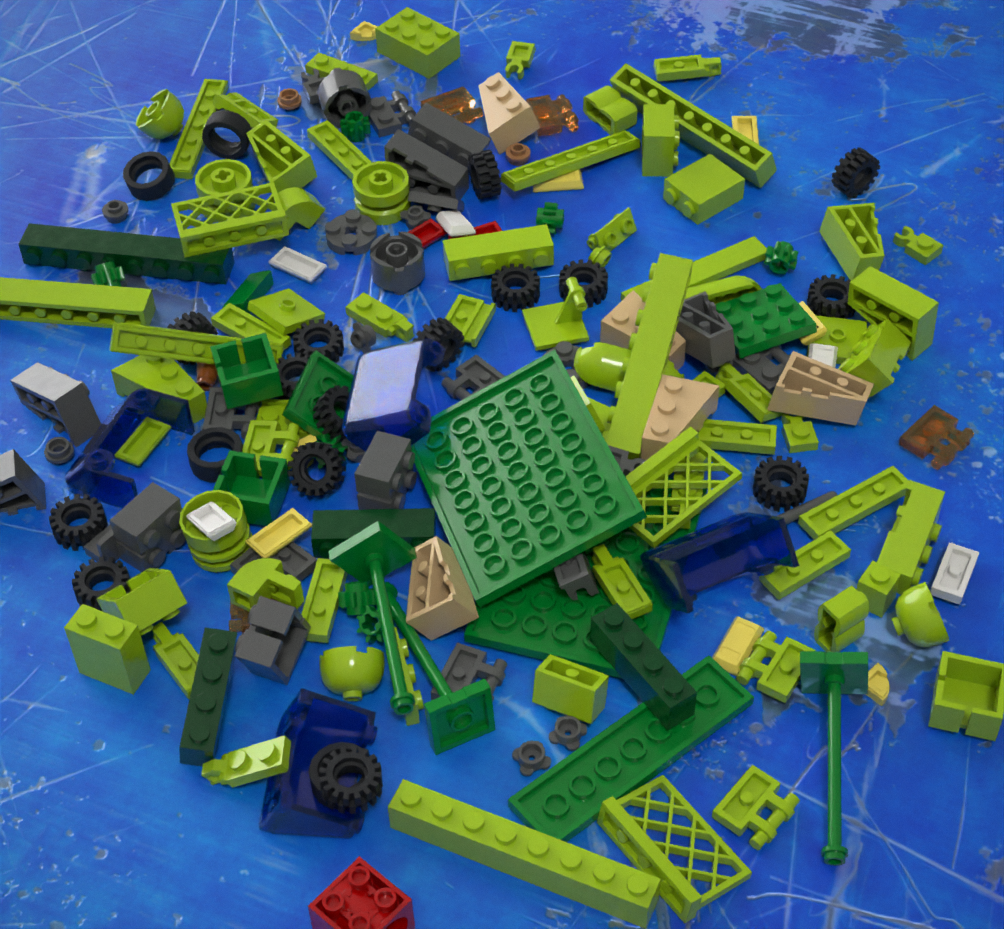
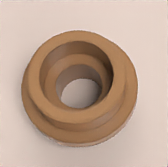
(289, 99)
(518, 154)

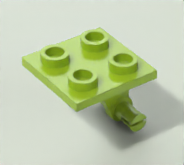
(559, 320)

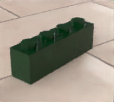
(337, 526)
(643, 666)
(208, 697)

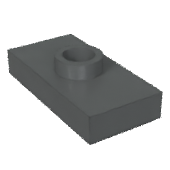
(435, 202)

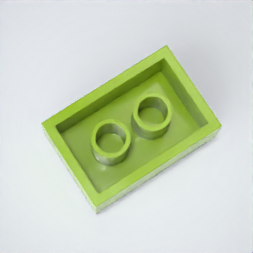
(418, 42)

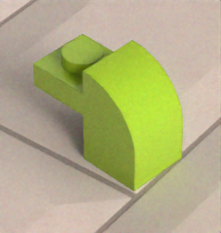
(300, 207)
(265, 579)

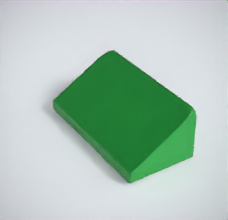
(253, 287)

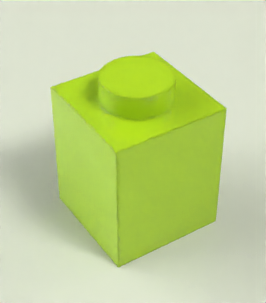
(879, 586)

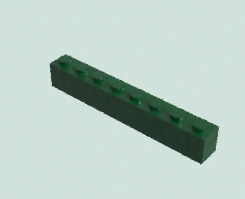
(134, 252)

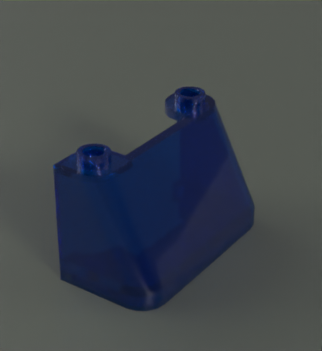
(386, 392)
(288, 800)

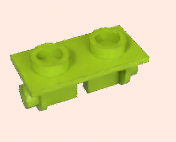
(613, 232)

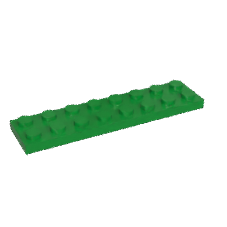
(626, 756)

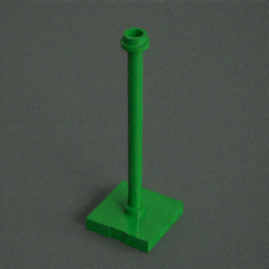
(370, 558)
(834, 675)
(454, 715)

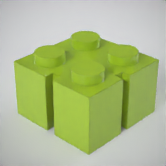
(659, 140)
(151, 598)
(968, 696)

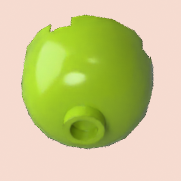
(162, 117)
(919, 617)
(351, 672)

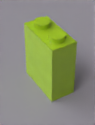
(703, 188)
(107, 648)

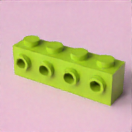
(490, 251)

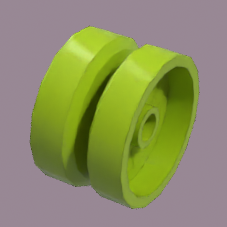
(223, 177)
(381, 191)

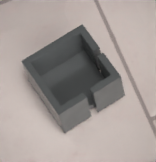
(385, 473)
(148, 528)
(273, 640)

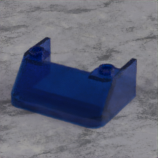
(93, 467)
(717, 554)

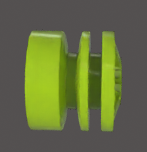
(216, 554)

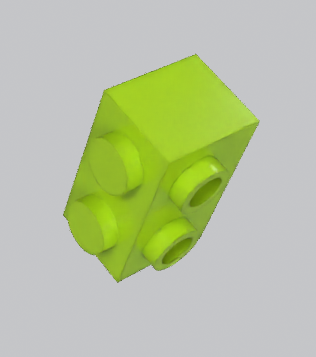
(570, 688)

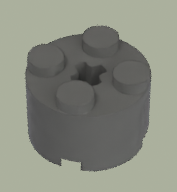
(342, 93)
(397, 262)

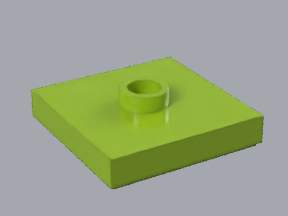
(285, 311)
(842, 334)

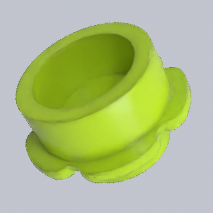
(600, 255)

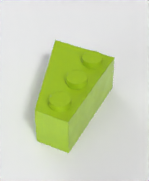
(280, 157)
(853, 237)
(883, 297)
(877, 355)
(161, 376)
(912, 532)

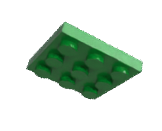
(765, 319)

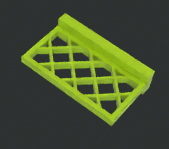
(231, 230)
(660, 466)
(649, 855)

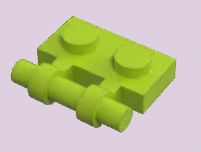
(264, 436)
(783, 671)
(745, 802)

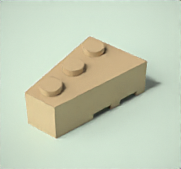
(506, 113)
(620, 324)
(819, 391)
(676, 408)
(438, 591)

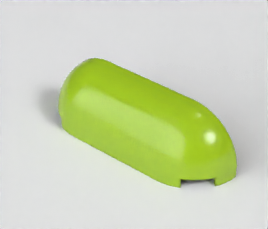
(725, 288)
(603, 365)

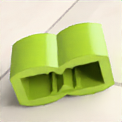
(610, 110)
(841, 620)

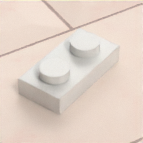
(954, 573)

